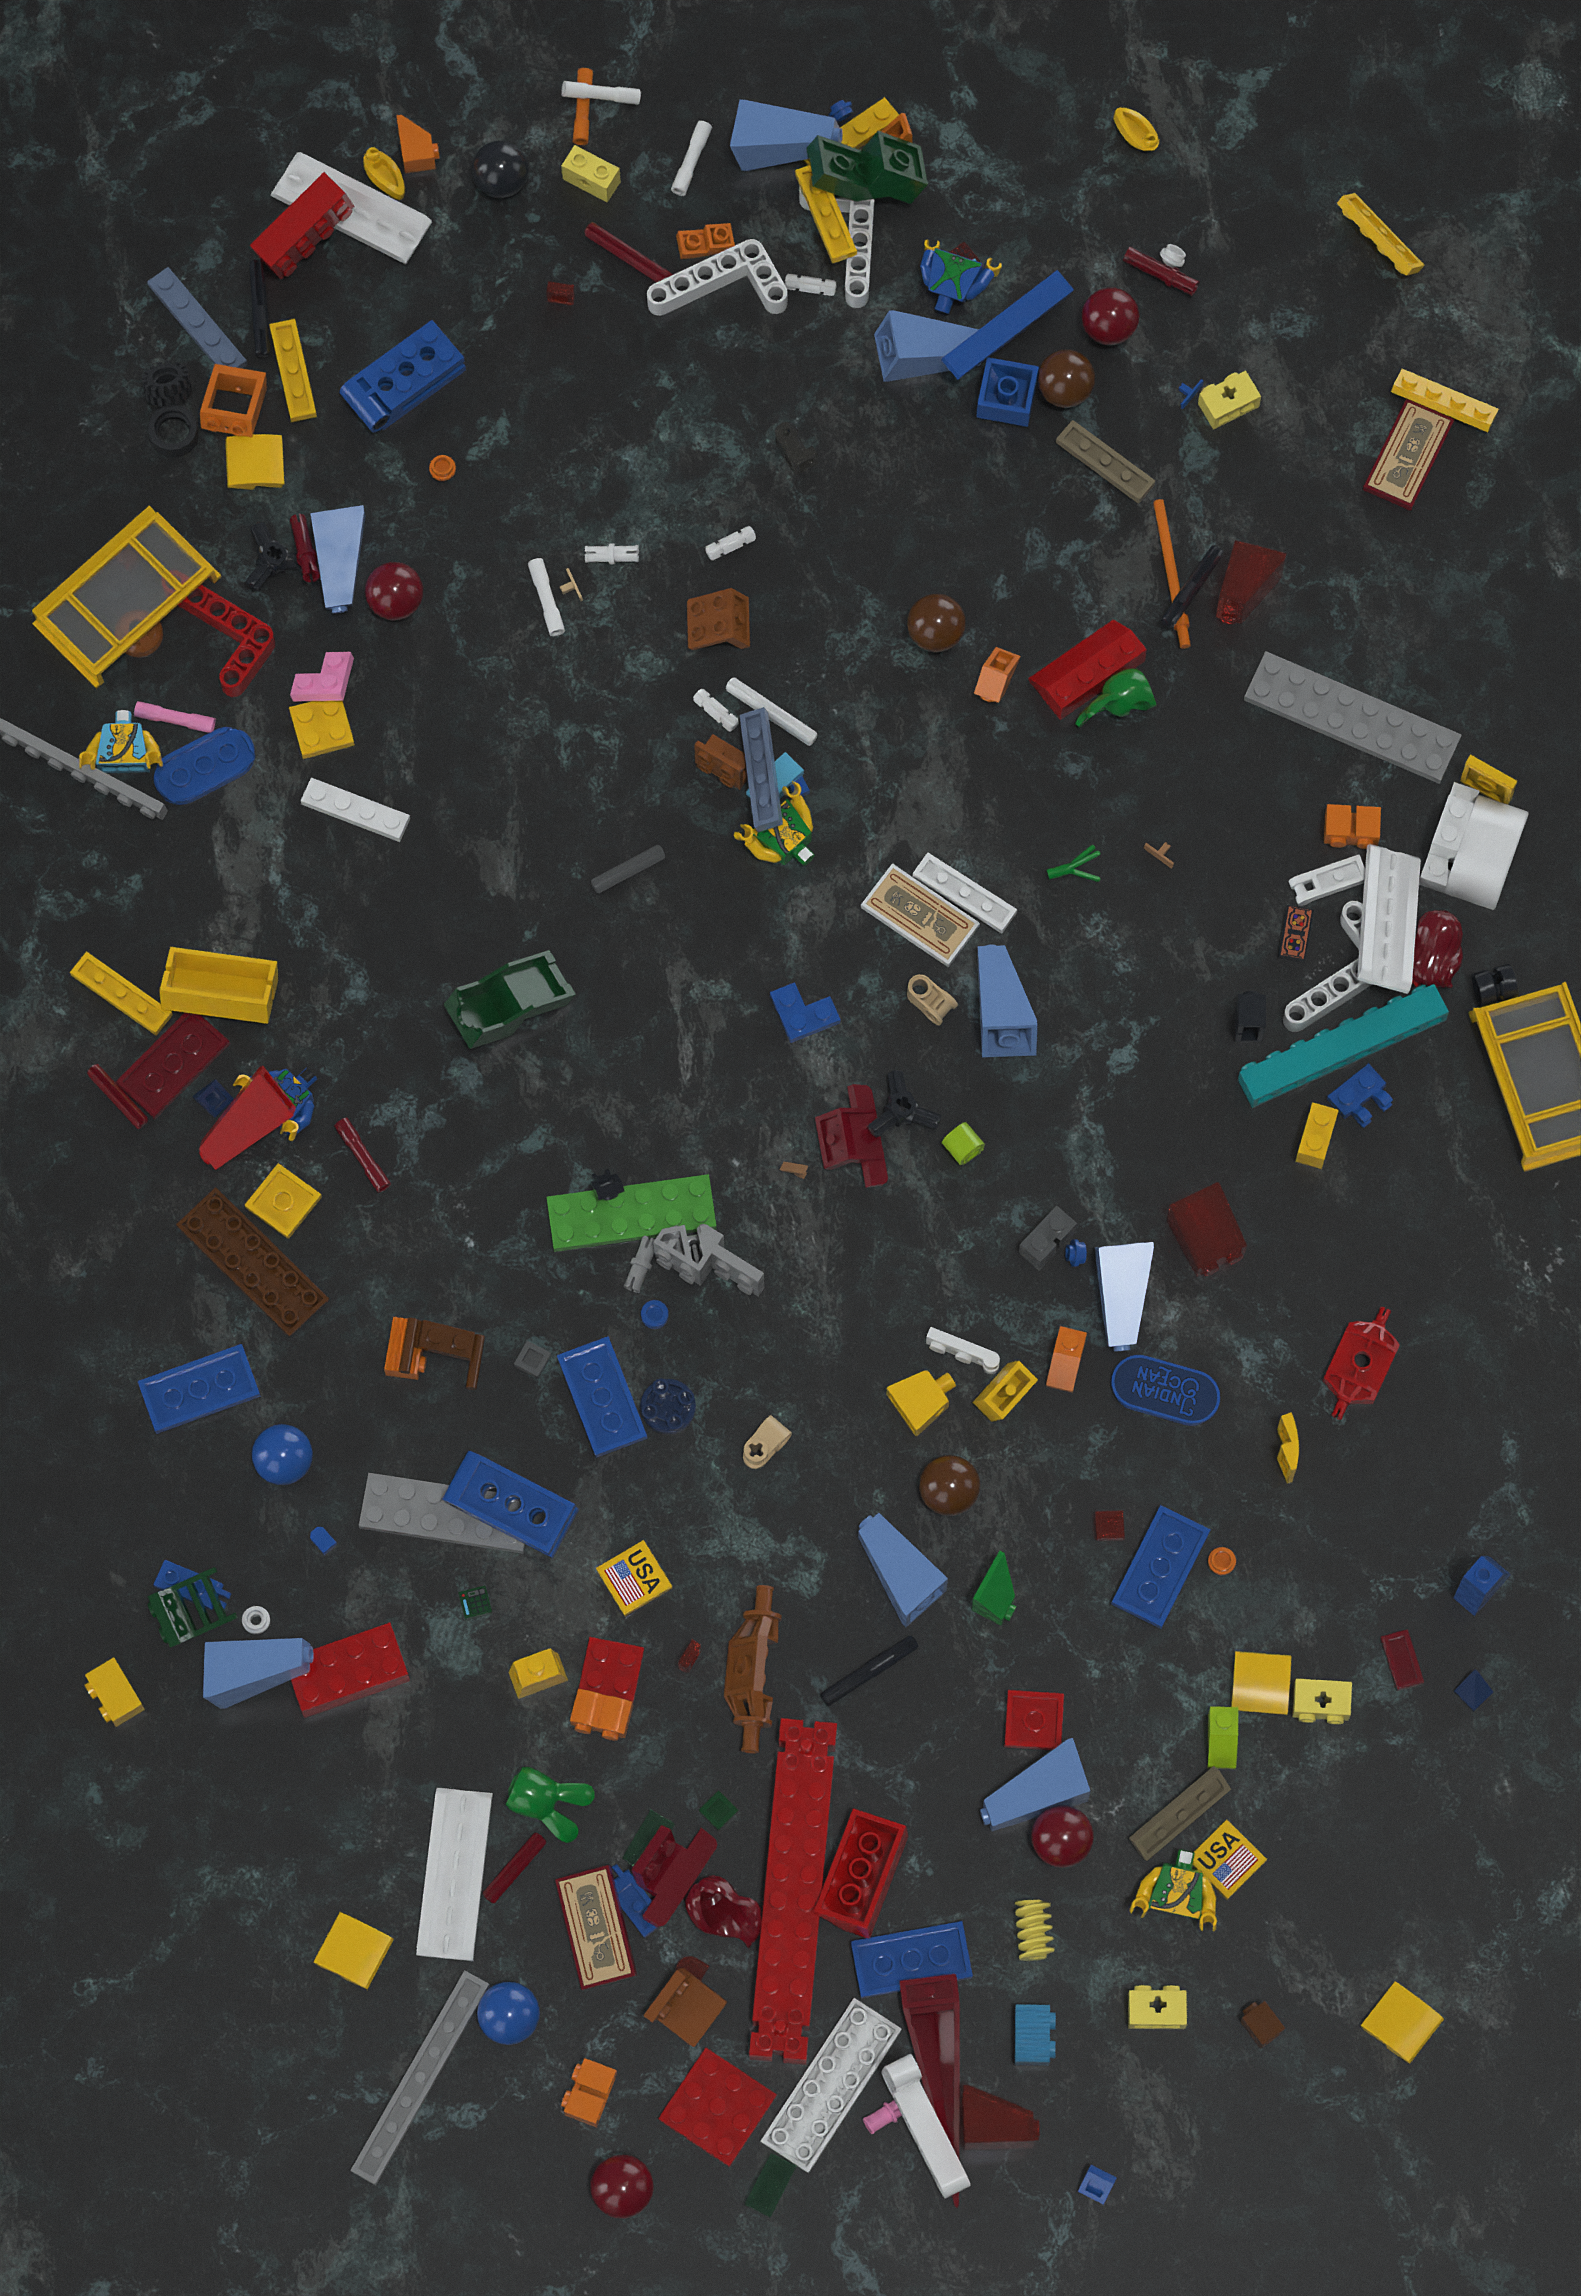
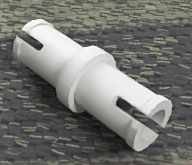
(611, 553)

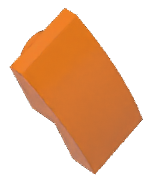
(705, 242)

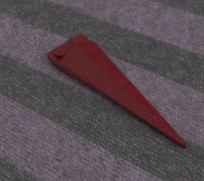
(933, 2023)

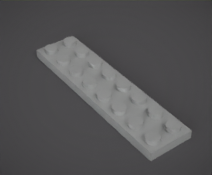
(1352, 717)

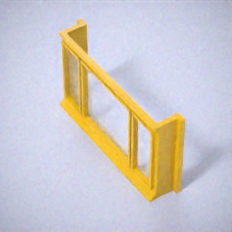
(121, 594)
(1538, 1069)

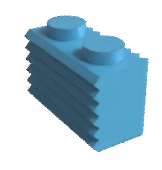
(1033, 2034)

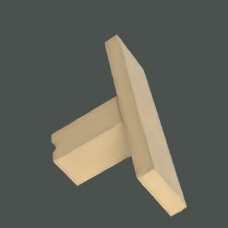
(570, 586)

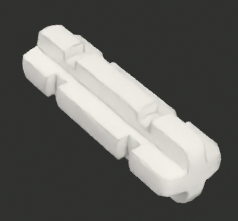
(810, 284)
(730, 543)
(716, 710)

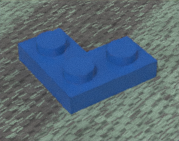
(799, 1019)

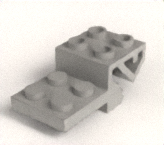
(673, 1252)

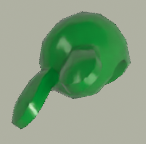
(1121, 694)
(536, 1794)

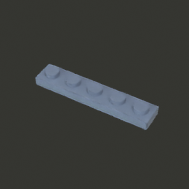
(195, 320)
(761, 769)

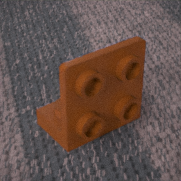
(718, 619)
(722, 760)
(686, 2006)

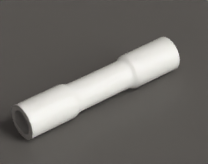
(616, 94)
(697, 143)
(551, 612)

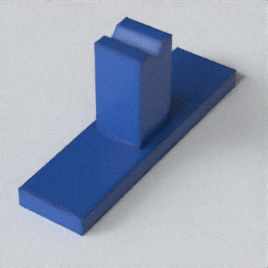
(1190, 393)

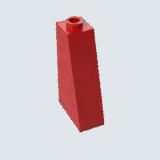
(248, 1118)

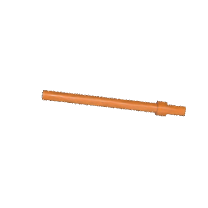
(1174, 587)

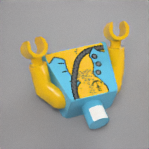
(122, 747)

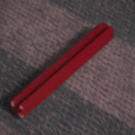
(626, 252)

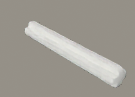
(775, 713)

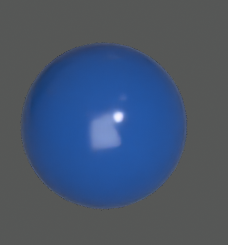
(282, 1454)
(508, 2013)

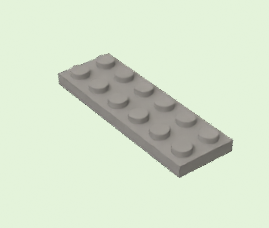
(418, 1511)

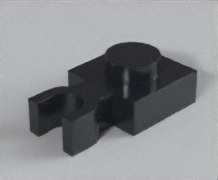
(607, 1185)

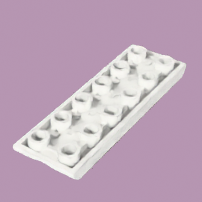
(374, 219)
(1389, 919)
(454, 1874)
(831, 2085)

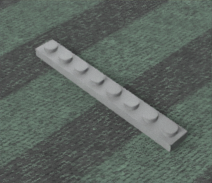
(103, 782)
(419, 2078)

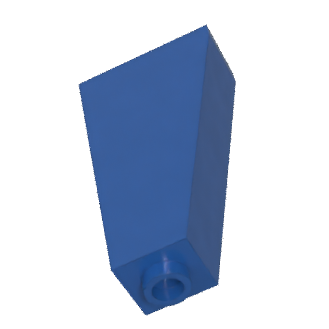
(1480, 1584)

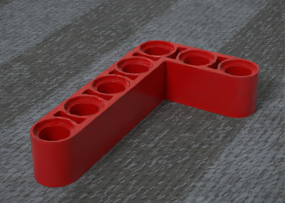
(246, 637)

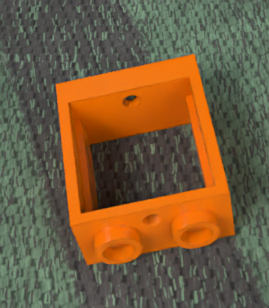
(237, 381)

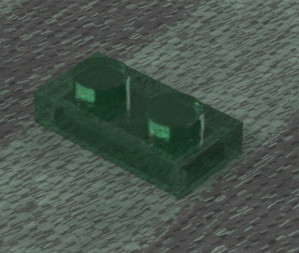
(644, 1836)
(770, 2185)

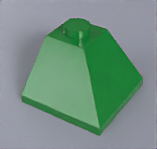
(996, 1593)

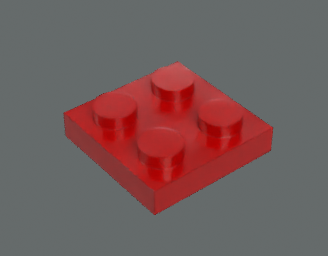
(612, 1668)
(1034, 1720)

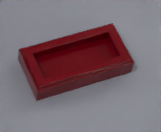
(1402, 1660)

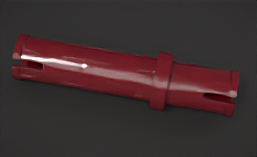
(1170, 275)
(306, 554)

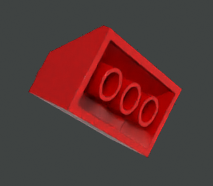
(1087, 666)
(861, 1873)

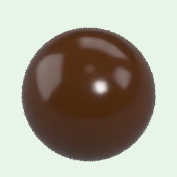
(1066, 378)
(936, 622)
(949, 1485)

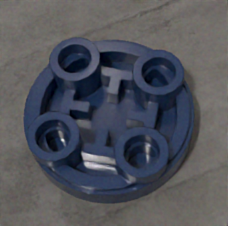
(668, 1406)

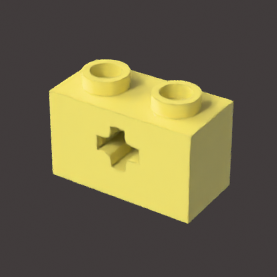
(591, 173)
(1223, 410)
(1335, 1694)
(1144, 2017)

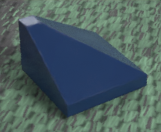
(213, 1098)
(1474, 1690)

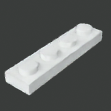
(355, 809)
(964, 893)

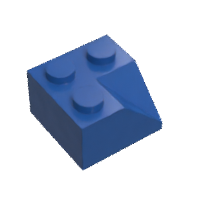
(1007, 392)

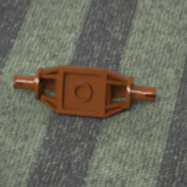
(747, 1667)

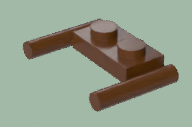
(444, 1341)

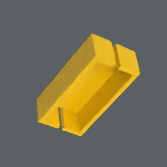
(219, 985)

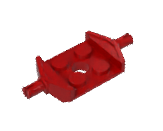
(1355, 1383)

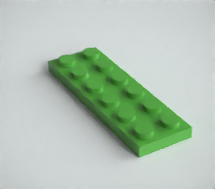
(640, 1211)

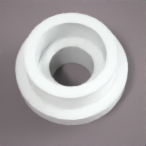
(1173, 256)
(253, 1612)

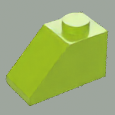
(1222, 1737)

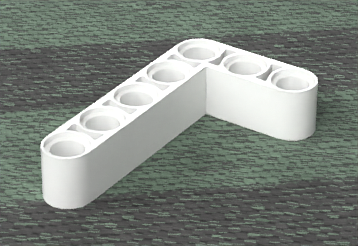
(860, 233)
(721, 277)
(1325, 989)
(905, 2087)

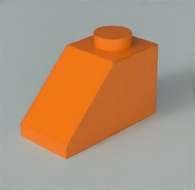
(416, 146)
(996, 675)
(1066, 1359)

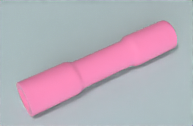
(157, 713)

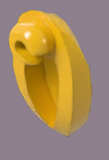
(1136, 129)
(384, 173)

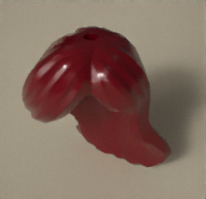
(1437, 949)
(722, 1912)

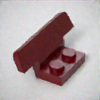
(847, 1139)
(670, 1870)

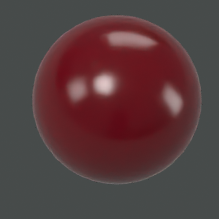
(1110, 316)
(394, 591)
(1062, 1836)
(622, 2186)

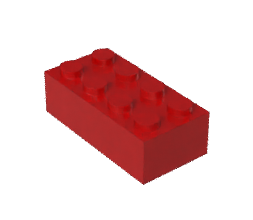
(303, 226)
(351, 1670)

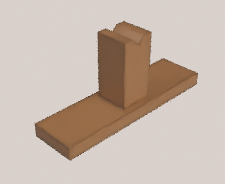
(1160, 853)
(798, 1169)

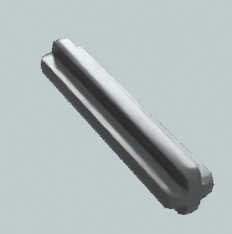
(628, 869)

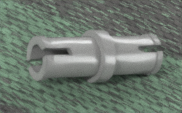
(640, 1265)

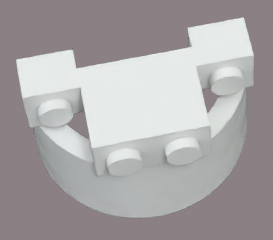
(1480, 841)

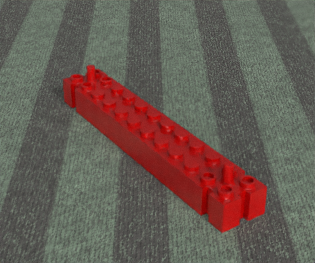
(793, 1891)

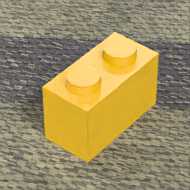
(1317, 1135)
(1005, 1391)
(114, 1692)

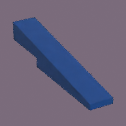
(1008, 325)

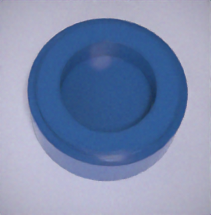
(654, 1314)

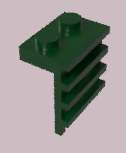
(174, 1615)

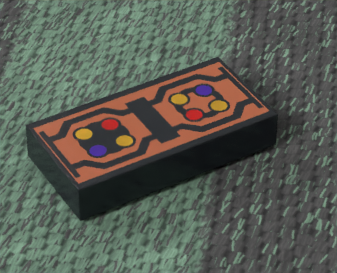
(1296, 933)

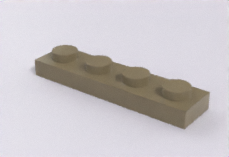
(1105, 461)
(1180, 1813)

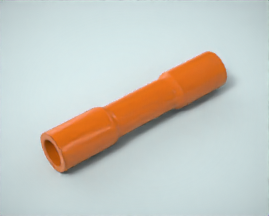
(581, 122)

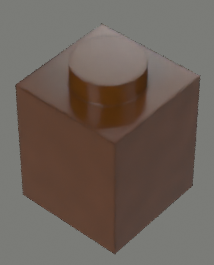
(1262, 2023)

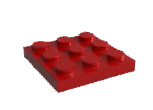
(717, 2107)

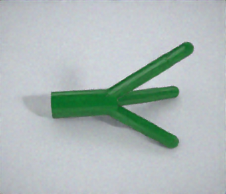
(1068, 868)

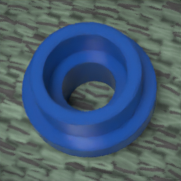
(841, 110)
(1076, 1252)

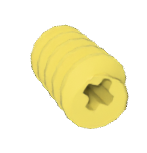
(1034, 1930)

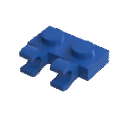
(1357, 1091)

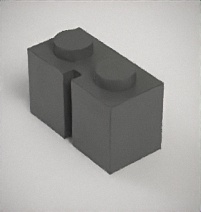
(1040, 1245)

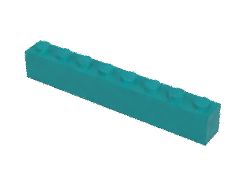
(1342, 1045)

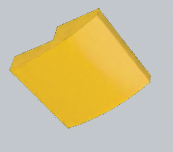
(254, 461)
(1289, 1450)
(1261, 1682)
(353, 1950)
(1402, 2022)

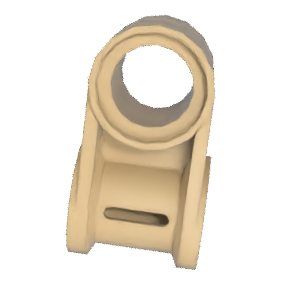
(934, 1002)
(768, 1439)

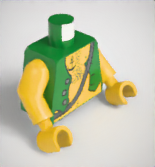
(786, 840)
(1178, 1891)

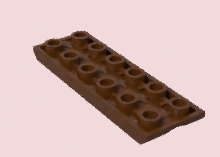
(252, 1262)

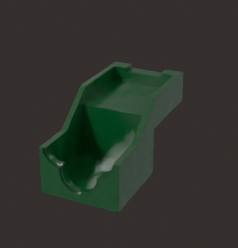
(879, 170)
(507, 997)

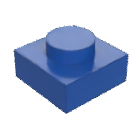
(1097, 2184)

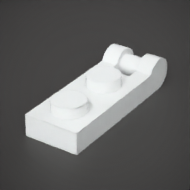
(1328, 879)
(964, 1350)

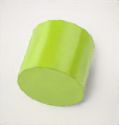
(963, 1143)

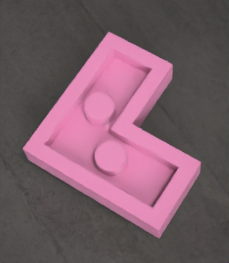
(327, 685)

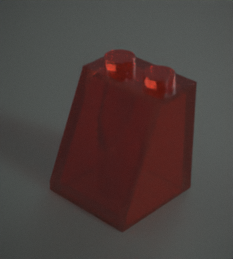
(1248, 580)
(1207, 1230)
(996, 2123)

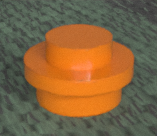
(442, 468)
(1222, 1561)

